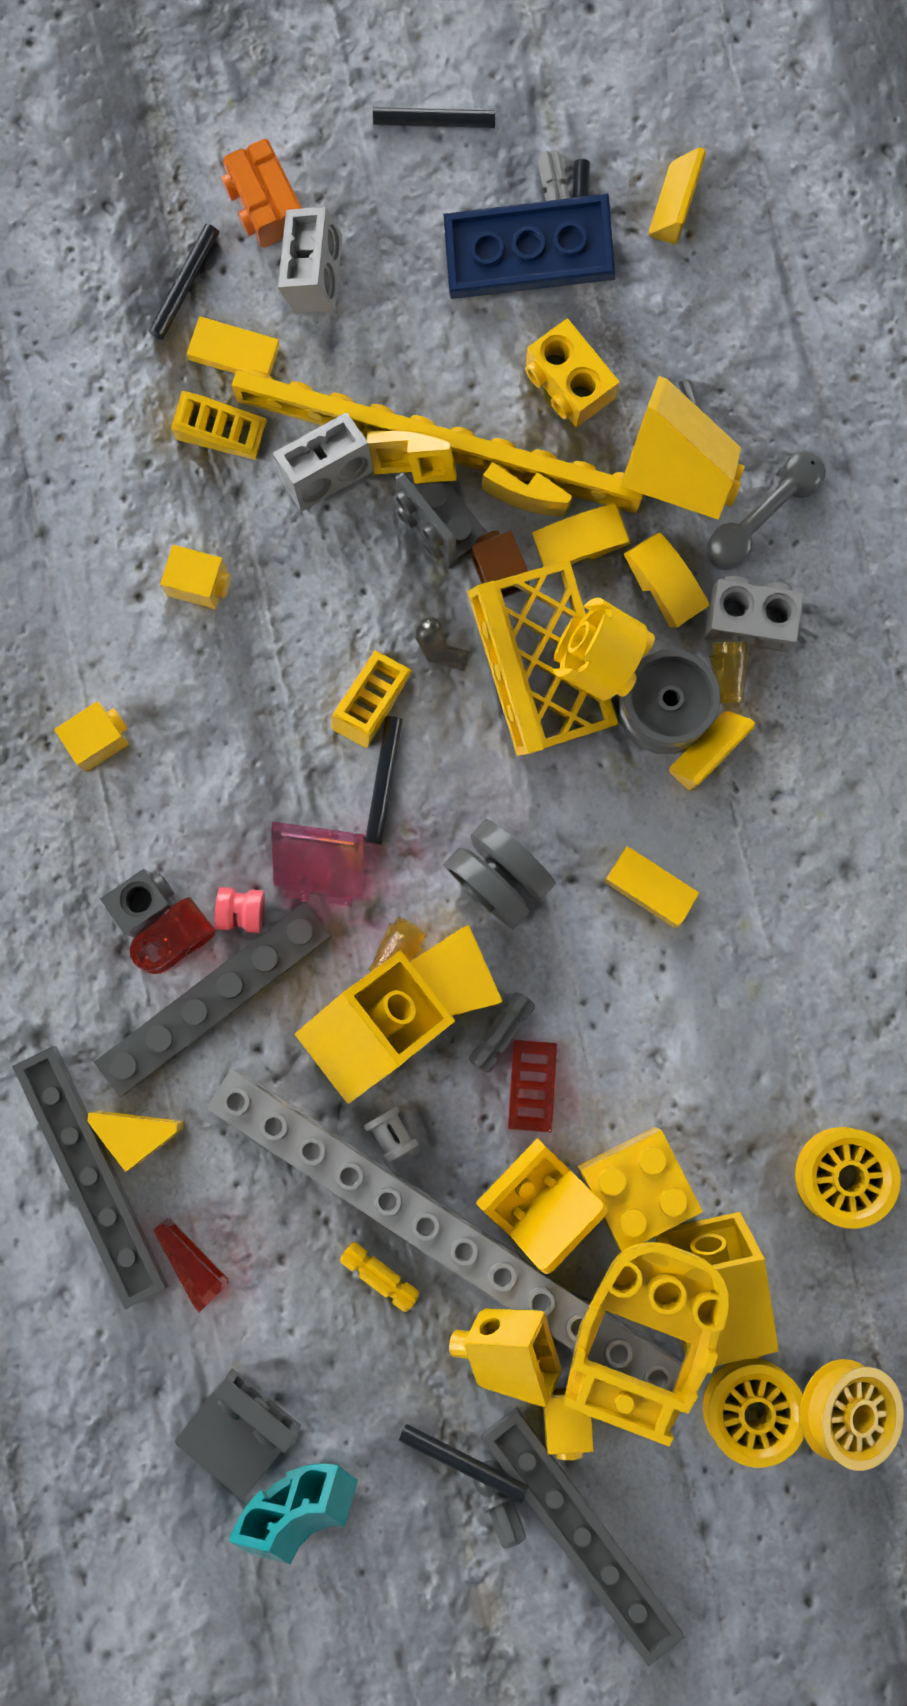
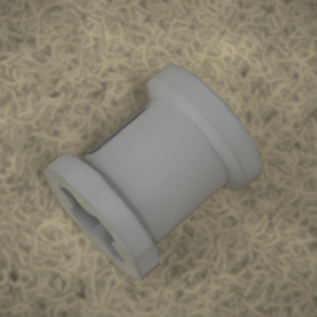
(391, 1122)

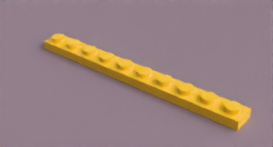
(303, 403)

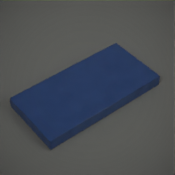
(529, 246)

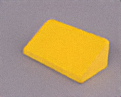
(676, 196)
(711, 749)
(651, 887)

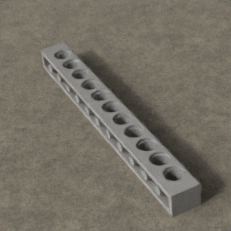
(433, 1227)

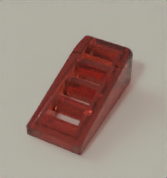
(528, 1123)
(193, 1267)

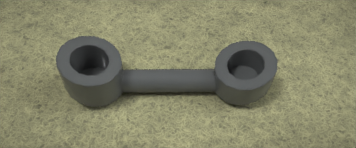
(733, 541)

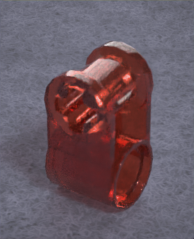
(179, 933)

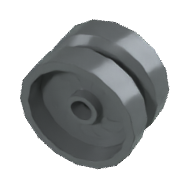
(684, 681)
(494, 880)

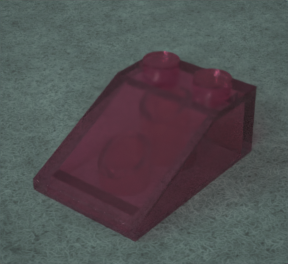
(319, 863)

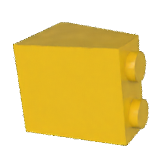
(683, 455)
(374, 1027)
(735, 1254)

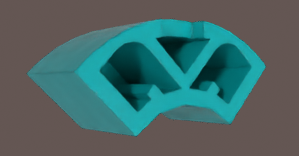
(293, 1510)

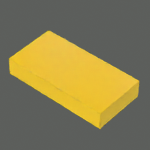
(231, 347)

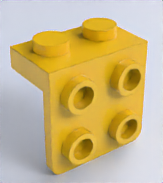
(542, 1206)

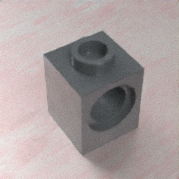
(119, 902)

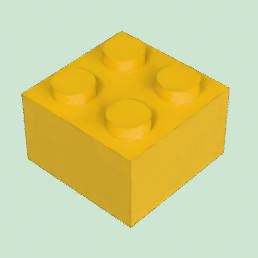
(640, 1188)

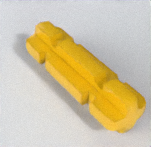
(379, 1277)

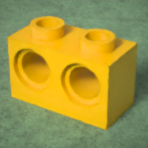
(580, 368)

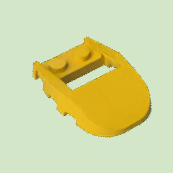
(669, 1294)

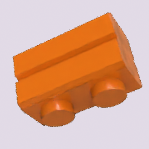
(262, 190)

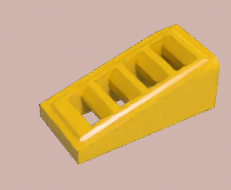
(207, 407)
(365, 731)

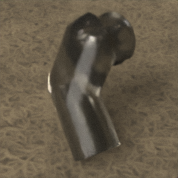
(436, 648)

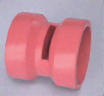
(239, 910)

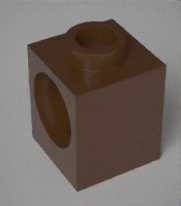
(498, 557)

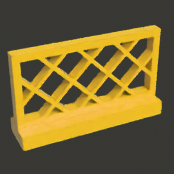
(507, 664)

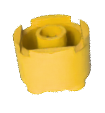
(602, 650)

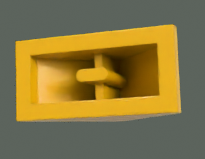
(133, 1136)

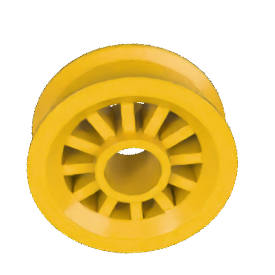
(886, 1172)
(852, 1414)
(746, 1453)

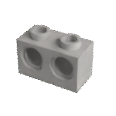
(310, 260)
(323, 461)
(754, 624)

